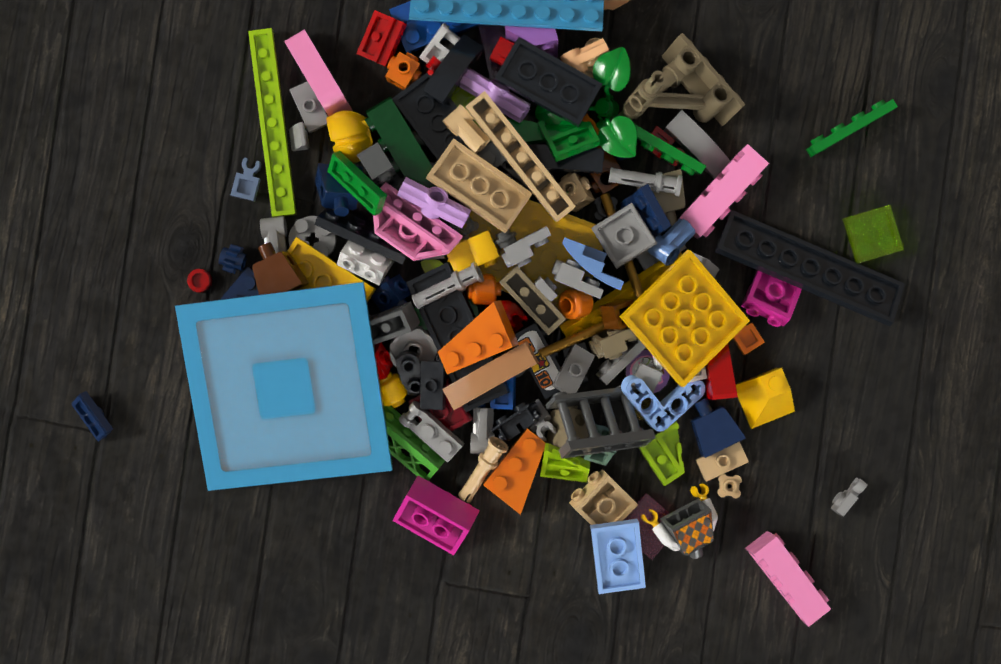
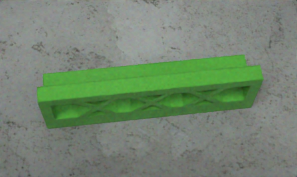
(406, 439)

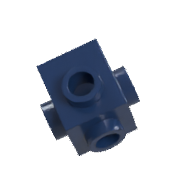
(395, 291)

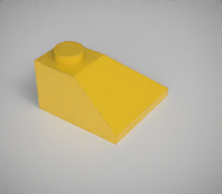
(765, 397)

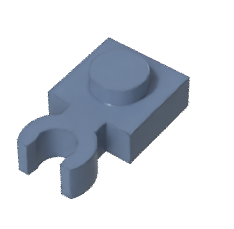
(246, 184)

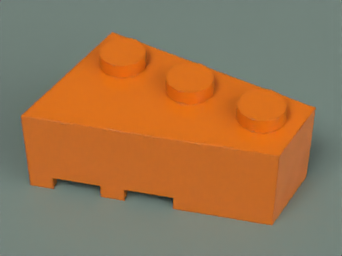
(480, 339)
(517, 470)

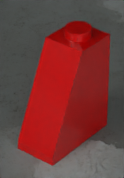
(720, 376)

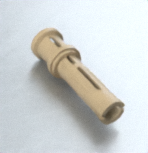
(487, 461)

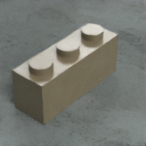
(532, 300)

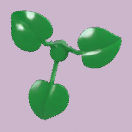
(620, 134)

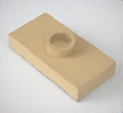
(722, 461)

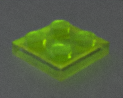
(873, 234)

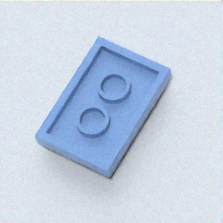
(618, 556)

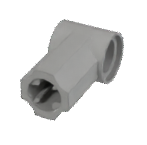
(274, 231)
(482, 424)

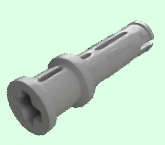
(656, 182)
(457, 281)

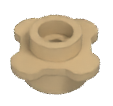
(724, 491)

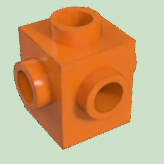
(401, 78)

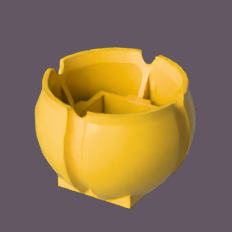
(349, 133)

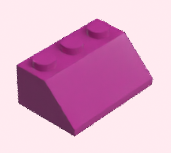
(436, 515)

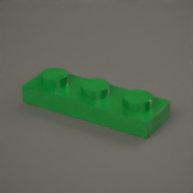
(357, 183)

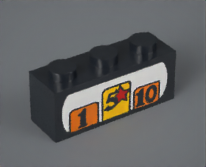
(548, 367)

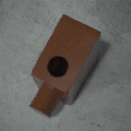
(277, 271)

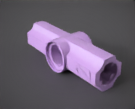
(506, 101)
(434, 202)

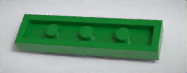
(858, 121)
(669, 153)

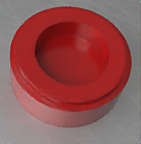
(199, 280)

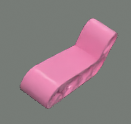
(317, 73)

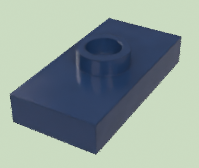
(92, 416)

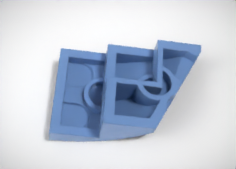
(592, 261)

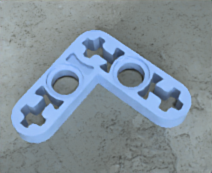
(657, 408)

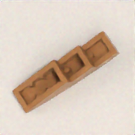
(490, 375)

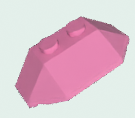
(411, 231)

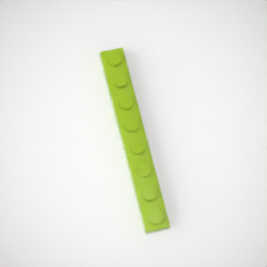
(272, 122)

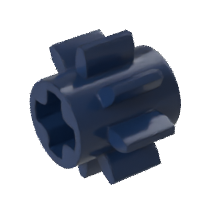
(232, 258)

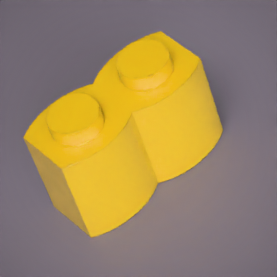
(478, 249)

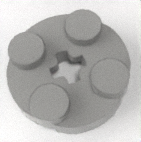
(304, 228)
(419, 338)

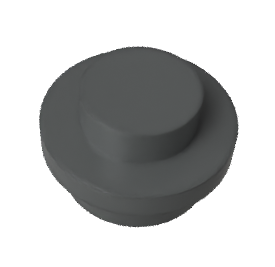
(505, 239)

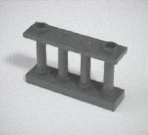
(596, 442)

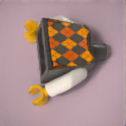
(689, 526)

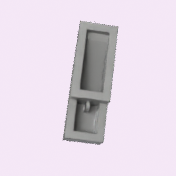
(697, 143)

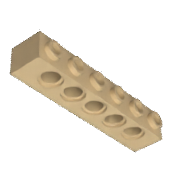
(520, 156)

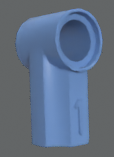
(672, 241)

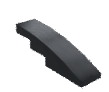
(587, 161)

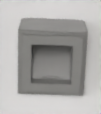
(299, 137)
(648, 375)

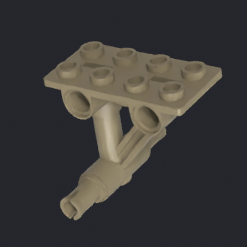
(686, 66)

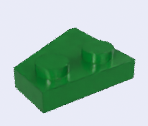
(568, 139)

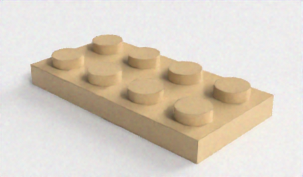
(479, 185)

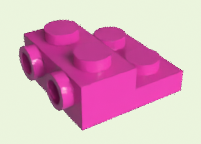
(771, 299)

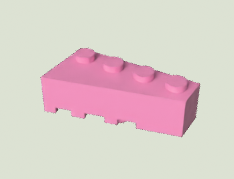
(724, 190)
(788, 577)

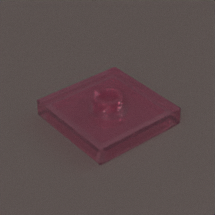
(649, 541)

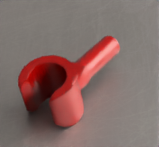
(432, 65)

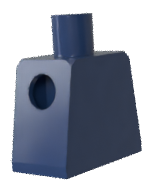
(332, 193)
(714, 429)

